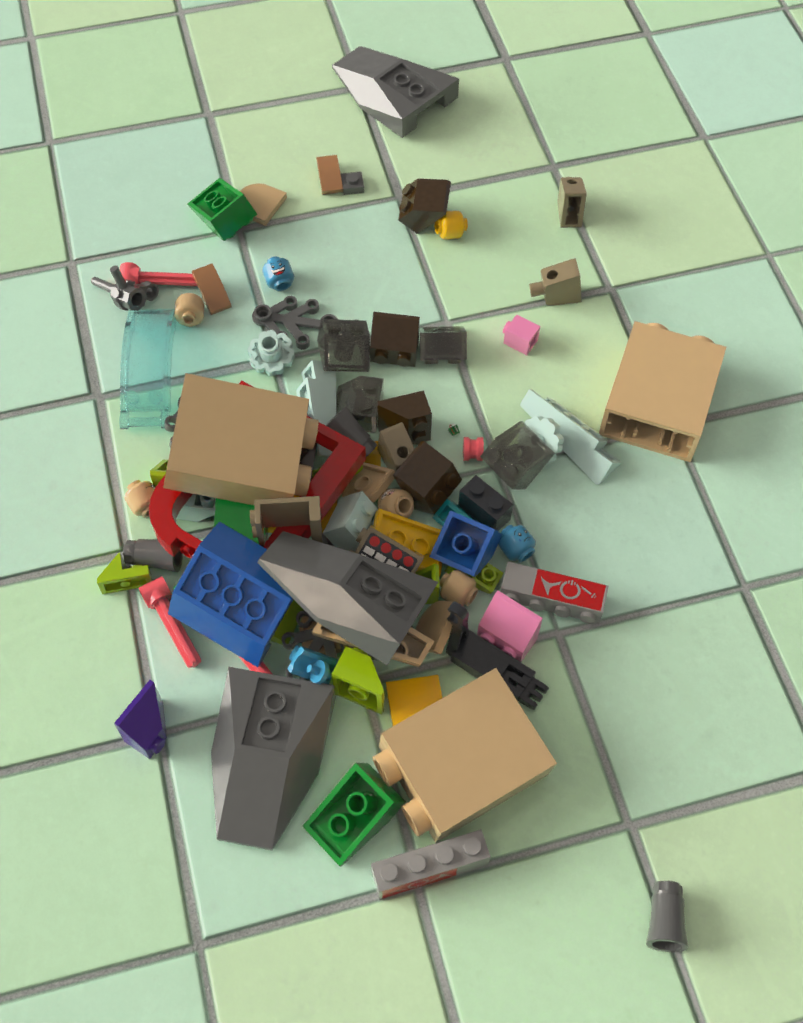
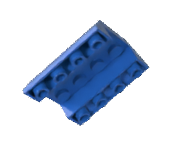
(230, 595)

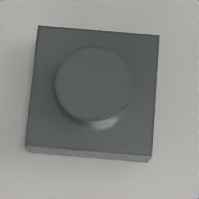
(352, 183)

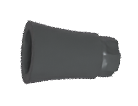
(348, 426)
(151, 553)
(667, 918)

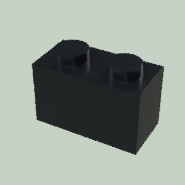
(485, 503)

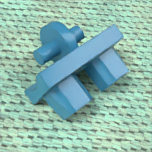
(312, 665)

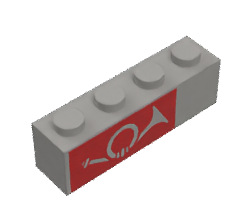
(554, 592)
(430, 864)

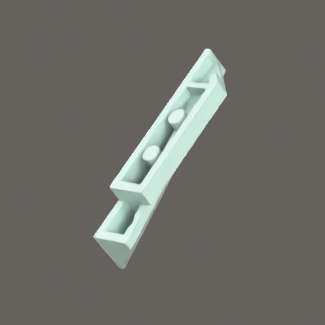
(320, 389)
(580, 440)

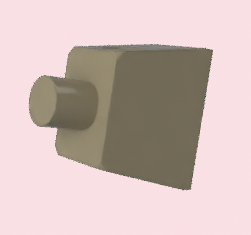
(571, 193)
(559, 284)
(394, 446)

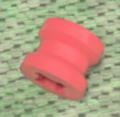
(473, 448)

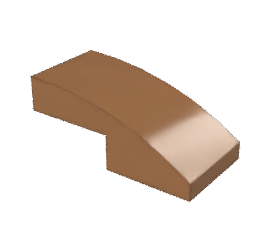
(329, 174)
(211, 289)

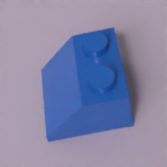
(465, 544)

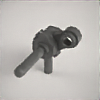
(126, 293)

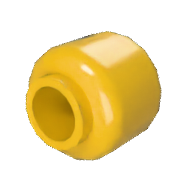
(451, 225)

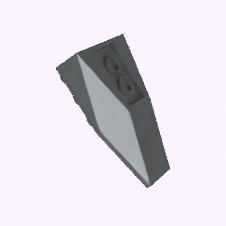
(393, 87)
(349, 592)
(266, 753)

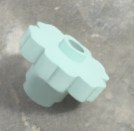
(271, 353)
(548, 432)

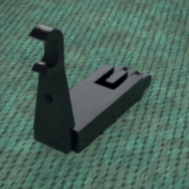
(480, 656)

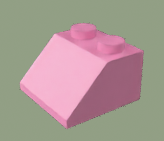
(509, 626)

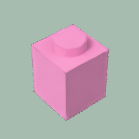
(521, 334)

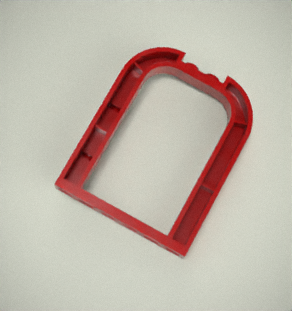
(328, 484)

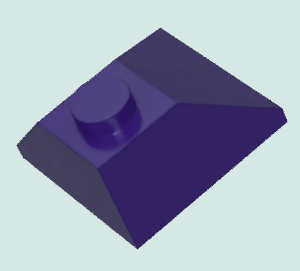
(144, 722)

